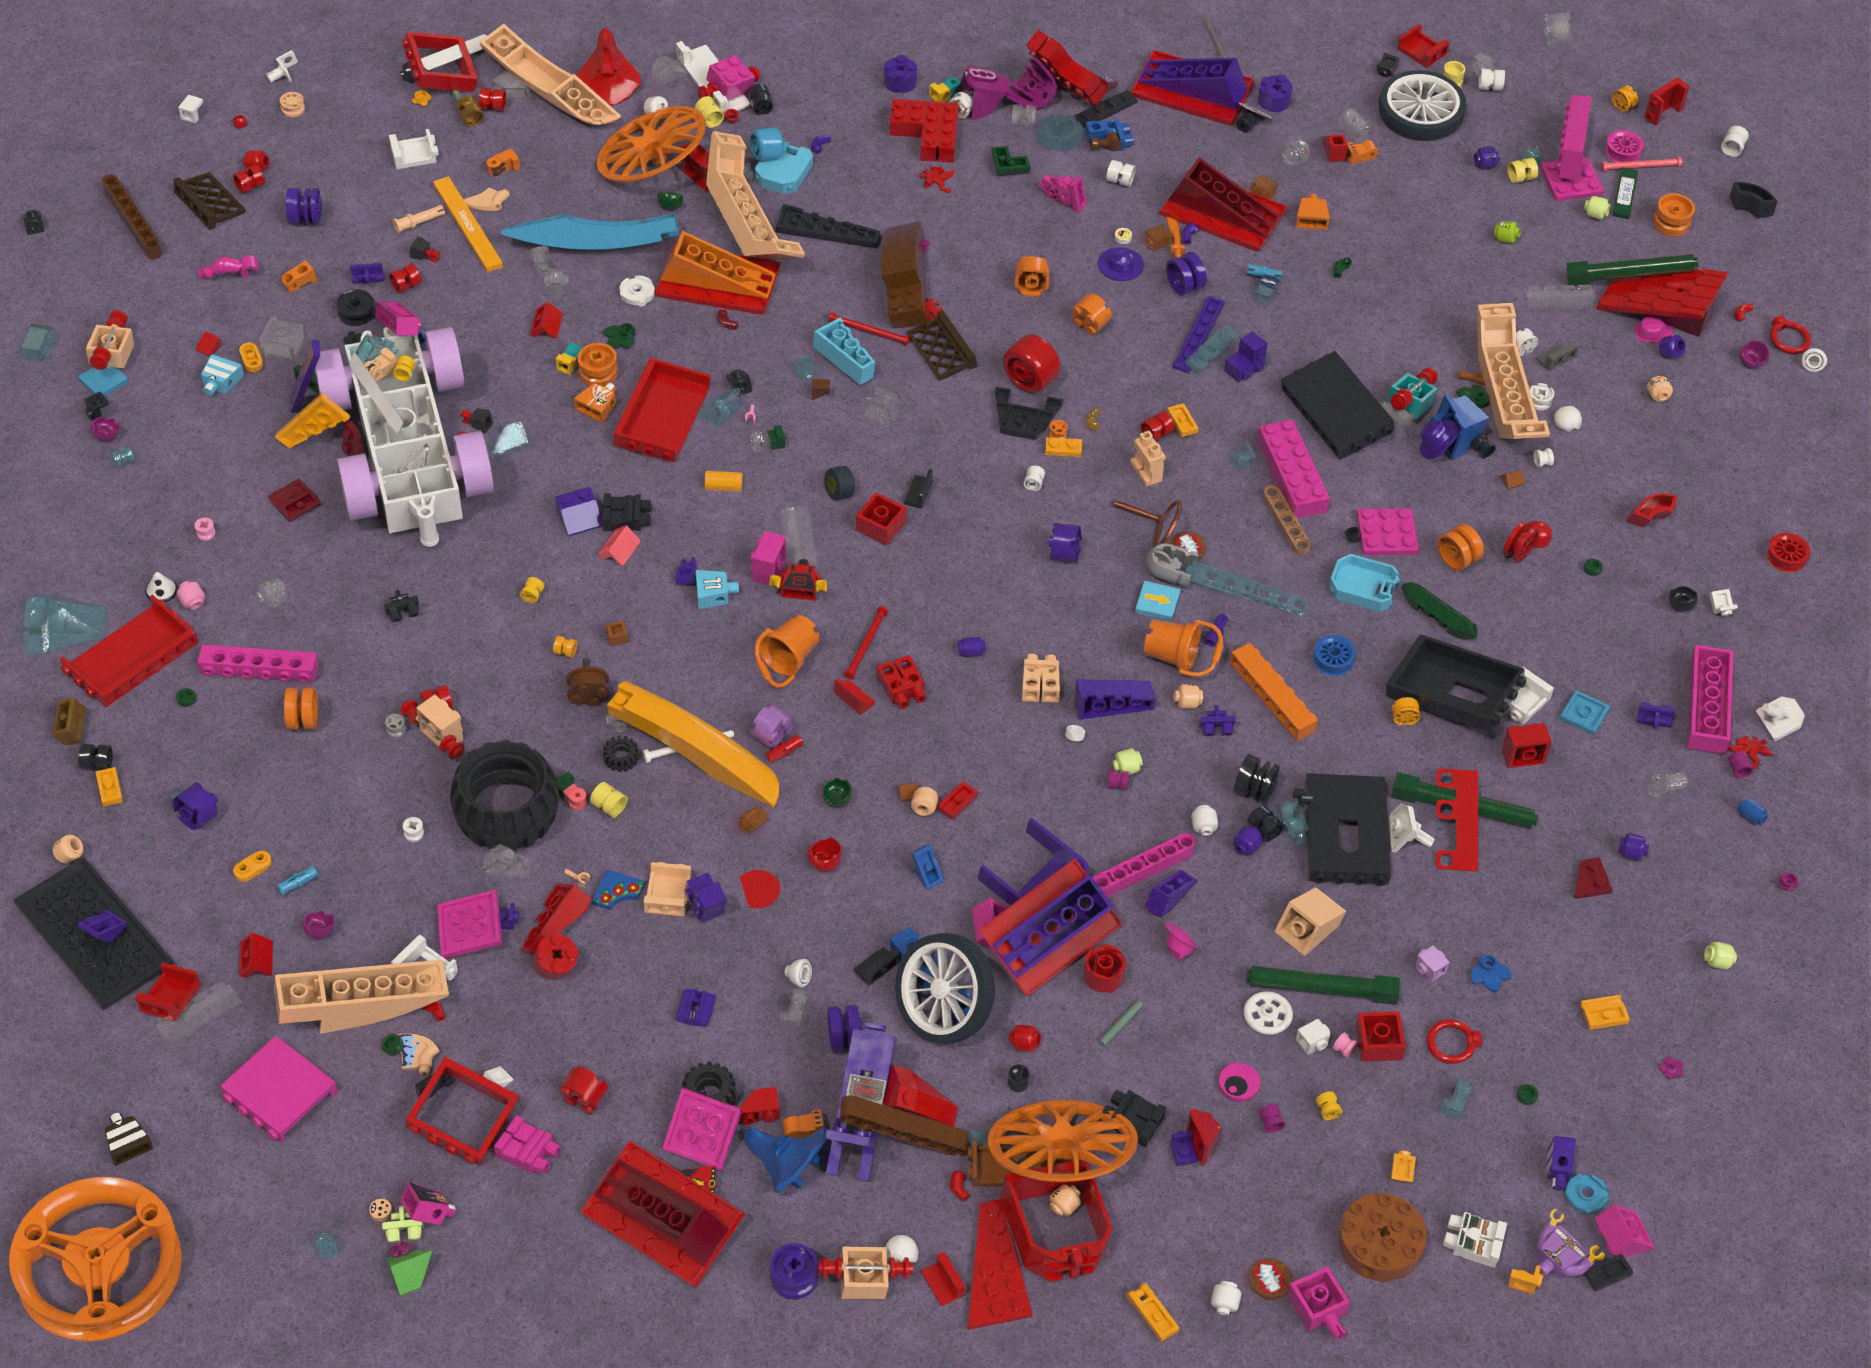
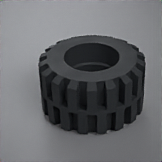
(712, 1076)

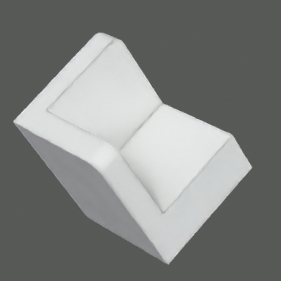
(189, 108)

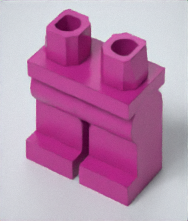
(526, 1147)

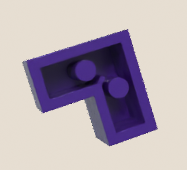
(1248, 358)
(706, 897)

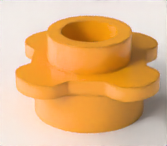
(421, 98)

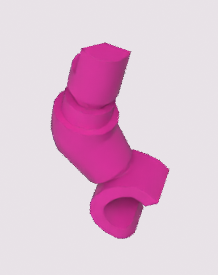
(229, 265)

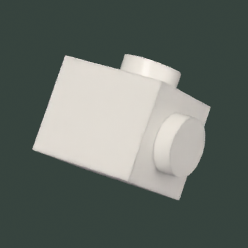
(1313, 1036)

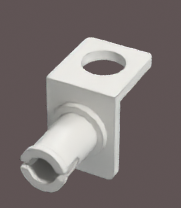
(282, 67)

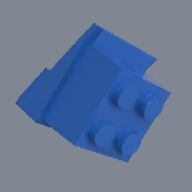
(1468, 417)

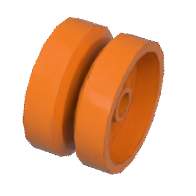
(1674, 214)
(597, 364)
(1460, 547)
(301, 708)

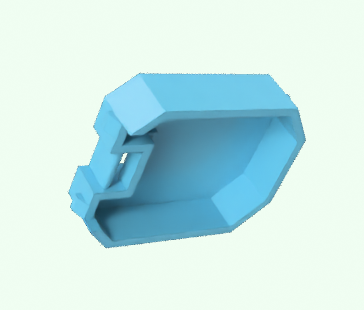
(786, 172)
(1357, 581)

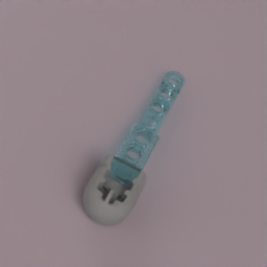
(1165, 562)

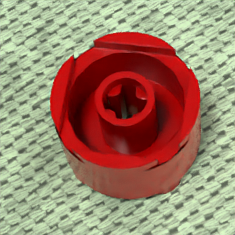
(561, 947)
(1104, 968)
(583, 1089)

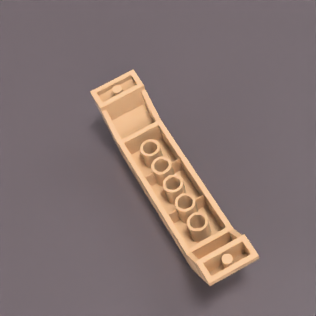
(739, 203)
(1505, 374)

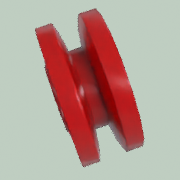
(1520, 542)

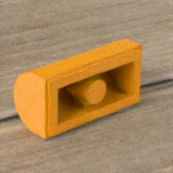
(723, 480)

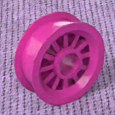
(1624, 146)

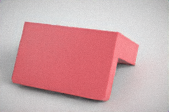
(620, 545)

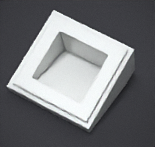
(498, 1076)

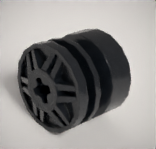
(1259, 779)

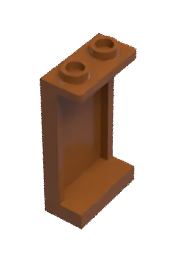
(987, 1171)

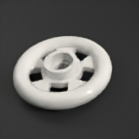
(1258, 1024)

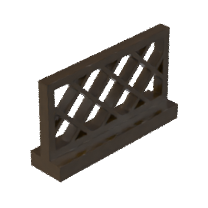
(197, 203)
(956, 342)

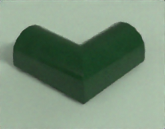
(1009, 165)

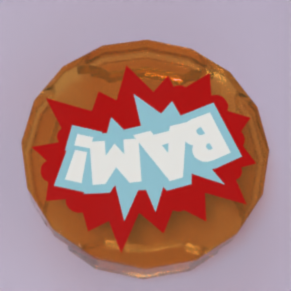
(1190, 541)
(1269, 1279)

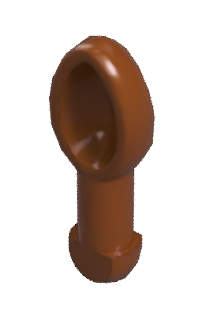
(1477, 378)

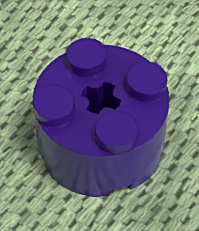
(900, 74)
(1275, 93)
(1065, 542)
(195, 806)

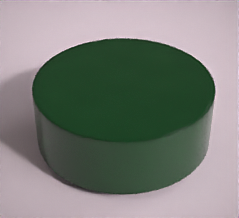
(1593, 567)
(186, 697)
(392, 1044)
(1527, 1094)

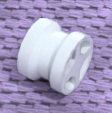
(1543, 457)
(413, 834)

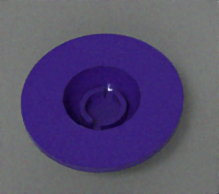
(1120, 264)

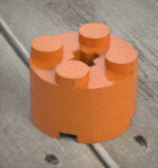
(1032, 275)
(1091, 313)

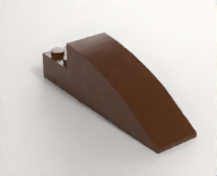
(904, 275)

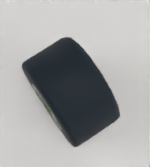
(839, 482)

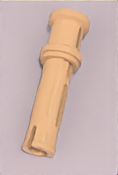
(411, 221)

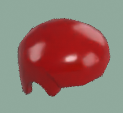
(1544, 535)

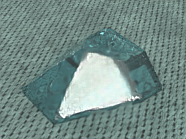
(60, 622)

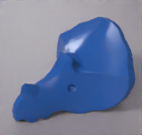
(784, 1155)

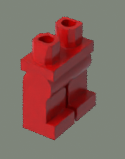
(901, 681)

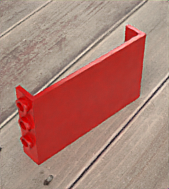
(662, 410)
(131, 653)

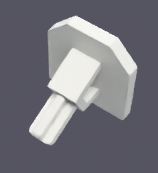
(1781, 717)
(1404, 828)

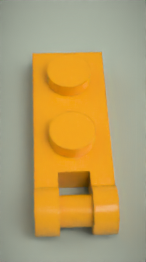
(1153, 1312)

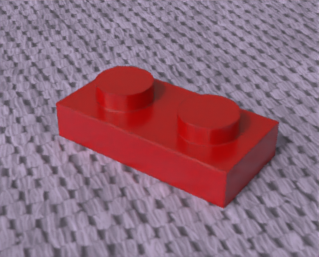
(957, 800)

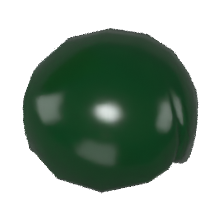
(670, 200)
(837, 792)

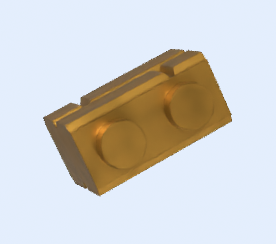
(69, 721)

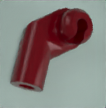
(725, 322)

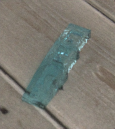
(1212, 348)

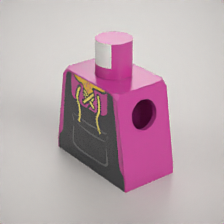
(426, 1204)

